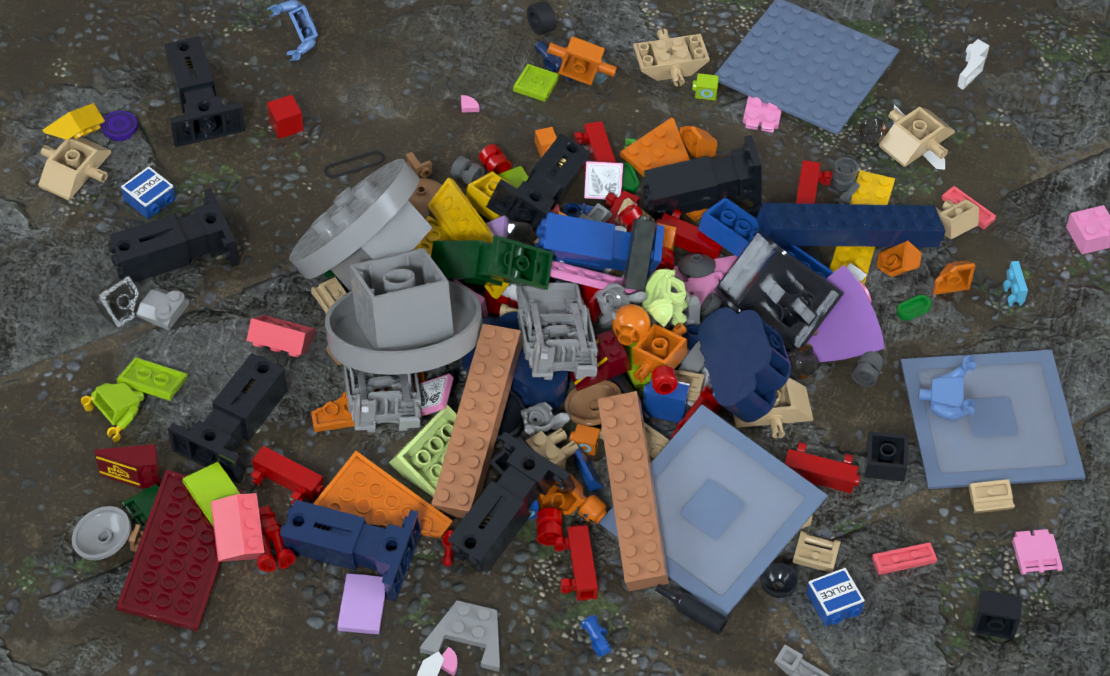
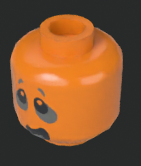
(592, 509)

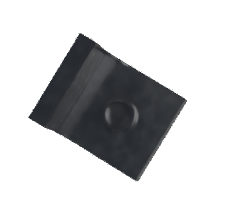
(779, 290)

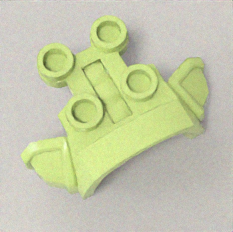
(663, 303)

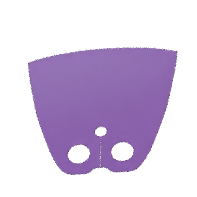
(850, 325)

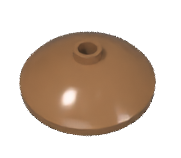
(423, 195)
(583, 404)

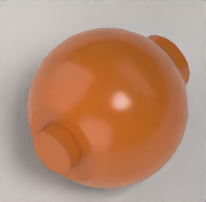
(631, 324)

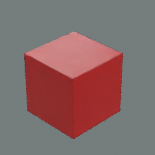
(285, 116)

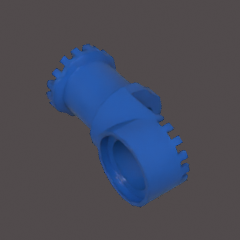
(578, 208)
(597, 635)

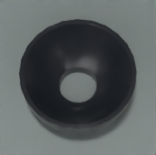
(779, 573)

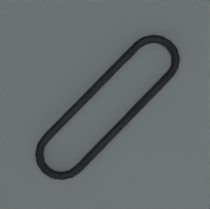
(352, 158)

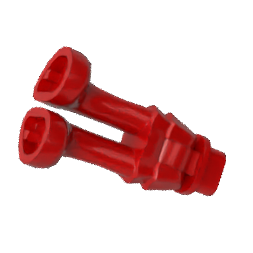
(271, 532)

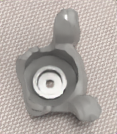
(616, 298)
(544, 420)

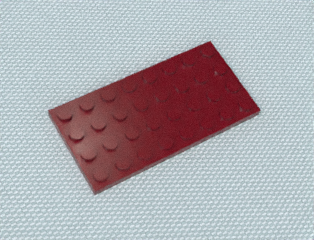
(173, 560)

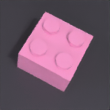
(1090, 229)

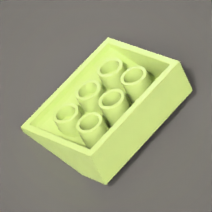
(424, 454)

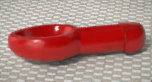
(447, 560)

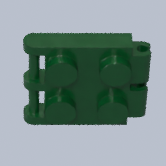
(141, 505)

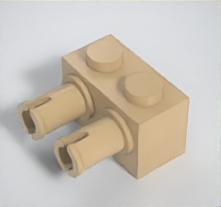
(958, 217)
(546, 446)

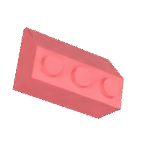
(280, 335)
(237, 527)

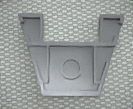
(471, 626)

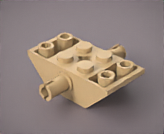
(671, 56)
(915, 135)
(72, 166)
(790, 407)

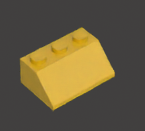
(76, 123)
(480, 192)

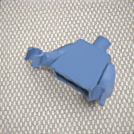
(303, 24)
(947, 393)

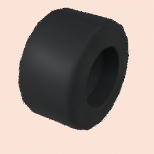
(541, 17)

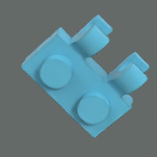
(1017, 284)

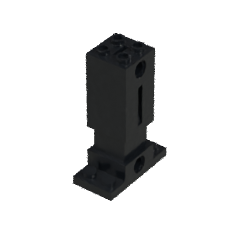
(196, 93)
(703, 182)
(544, 186)
(171, 242)
(235, 416)
(505, 505)

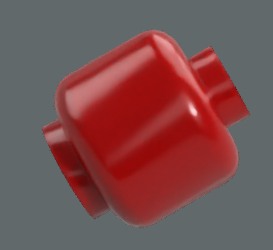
(664, 380)

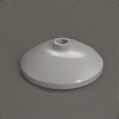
(101, 533)

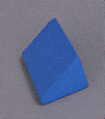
(587, 471)

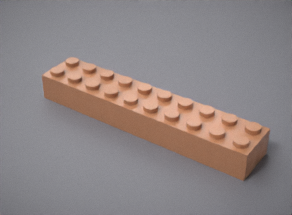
(478, 420)
(633, 491)

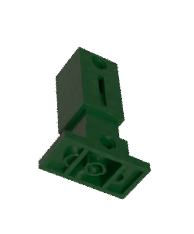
(491, 264)

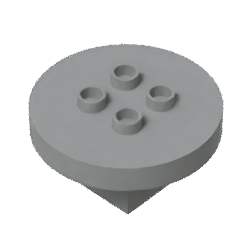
(363, 225)
(402, 317)

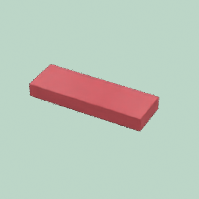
(957, 196)
(904, 558)

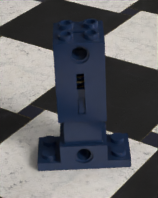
(351, 542)

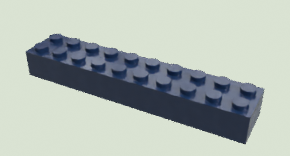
(851, 224)

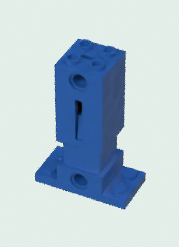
(591, 243)

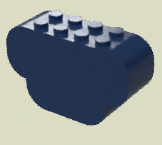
(743, 361)
(530, 389)

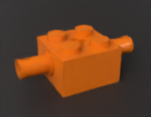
(581, 60)
(659, 349)

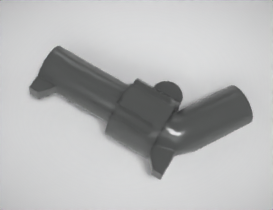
(845, 197)

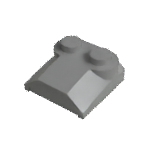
(162, 307)

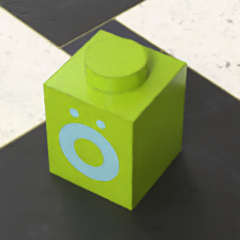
(705, 86)

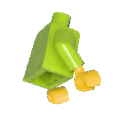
(116, 403)

